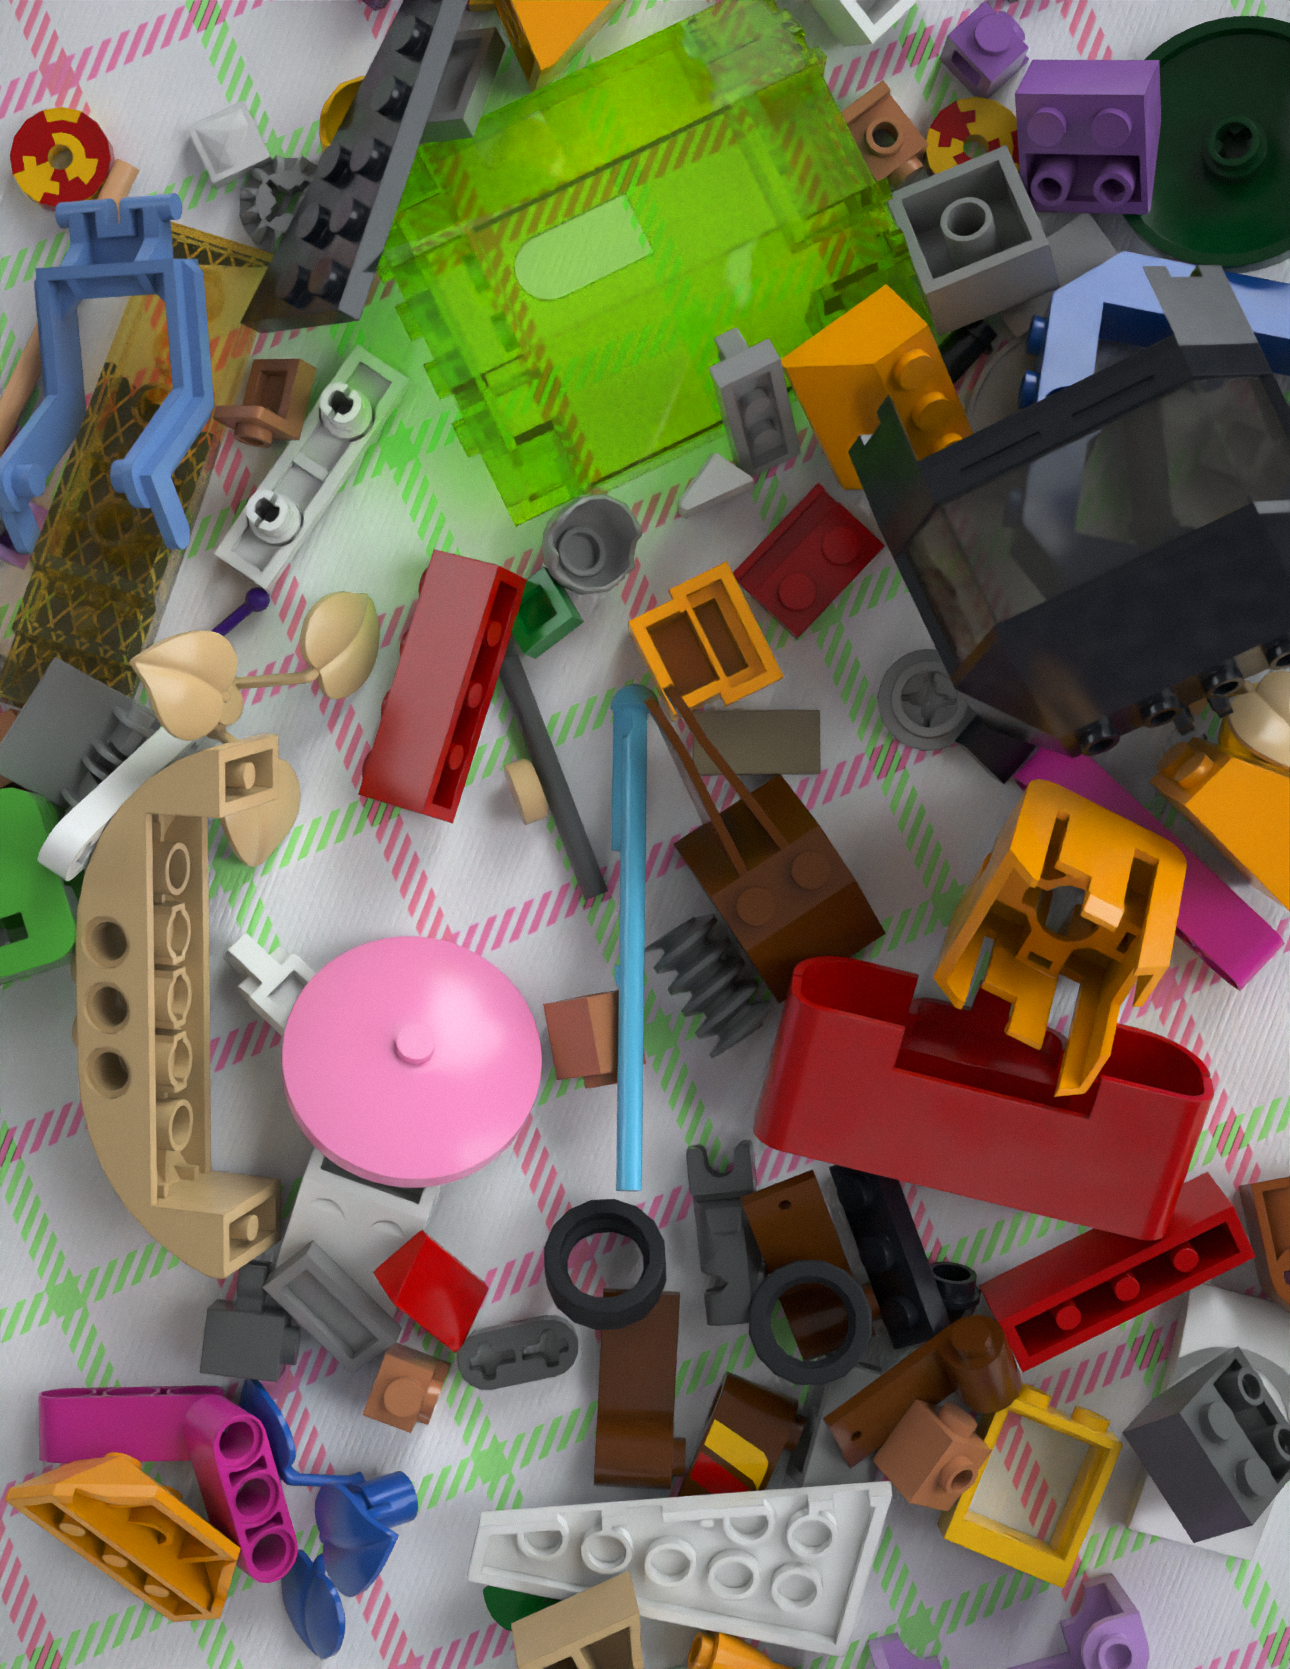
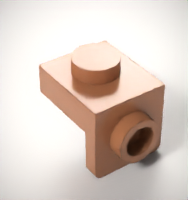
(272, 403)

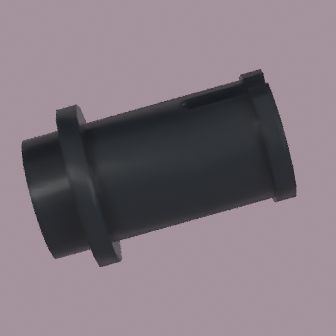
(965, 346)

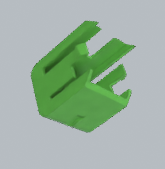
(34, 901)

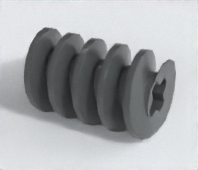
(710, 982)

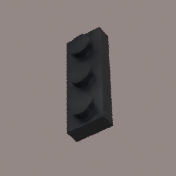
(891, 1255)

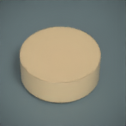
(526, 791)

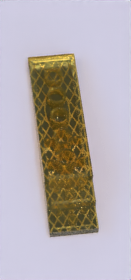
(99, 560)

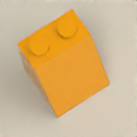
(551, 32)
(1236, 807)

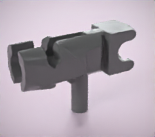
(724, 1233)

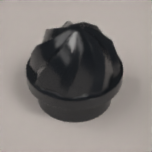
(956, 1288)

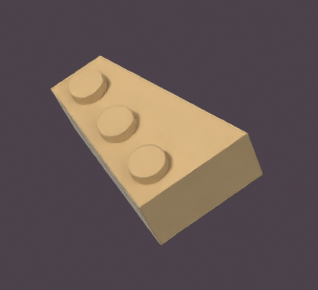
(583, 1631)

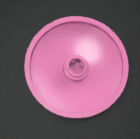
(411, 1061)

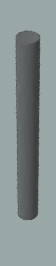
(551, 778)

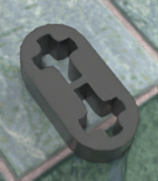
(521, 1367)

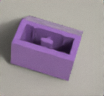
(1089, 134)

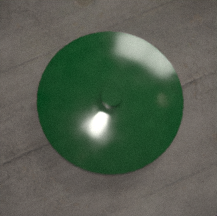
(1222, 146)

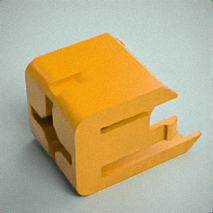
(1104, 944)

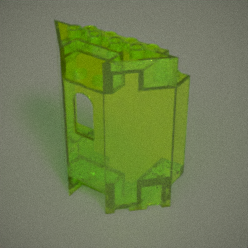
(751, 226)

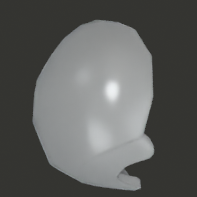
(590, 543)

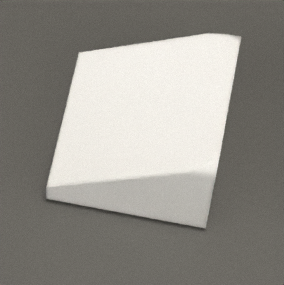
(713, 484)

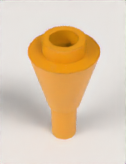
(726, 1651)

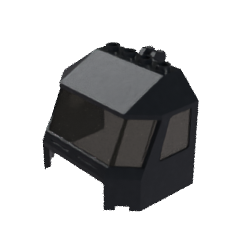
(1107, 539)

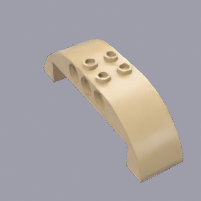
(148, 1009)

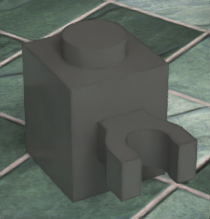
(246, 1334)

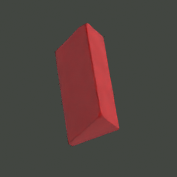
(433, 1289)

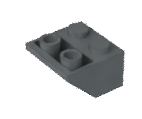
(1215, 1446)

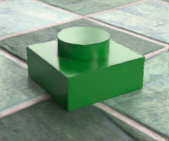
(544, 615)

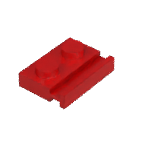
(807, 561)

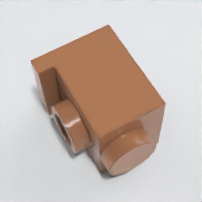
(880, 111)
(406, 1387)

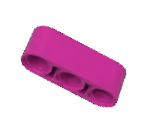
(123, 1420)
(222, 1469)

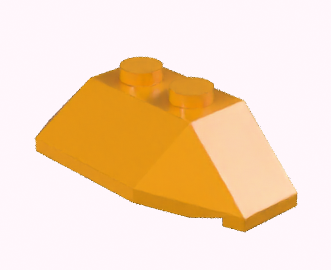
(134, 1533)

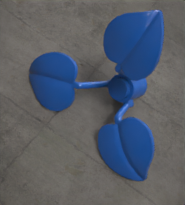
(352, 1525)

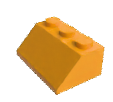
(853, 368)

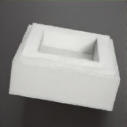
(229, 144)

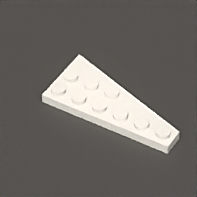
(735, 1563)

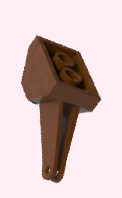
(767, 867)

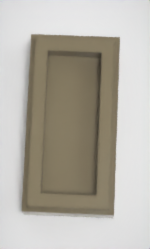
(761, 741)

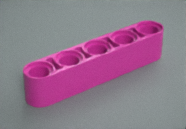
(1210, 914)

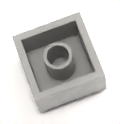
(974, 240)

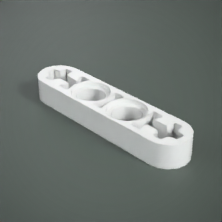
(76, 835)

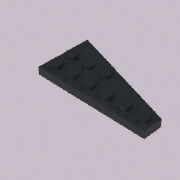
(349, 208)

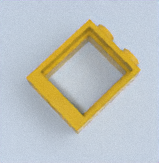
(1017, 1549)

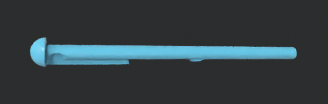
(629, 839)

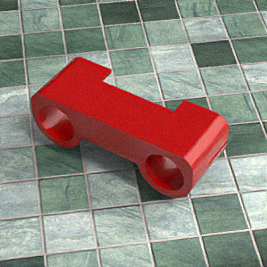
(972, 1111)

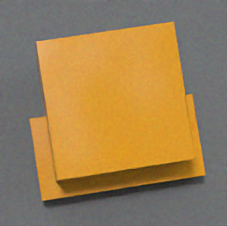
(705, 643)

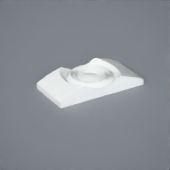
(1208, 1326)

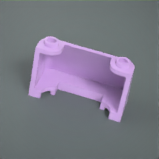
(1100, 1636)

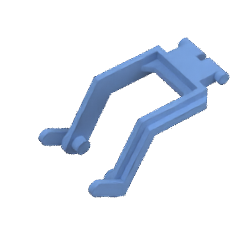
(105, 263)

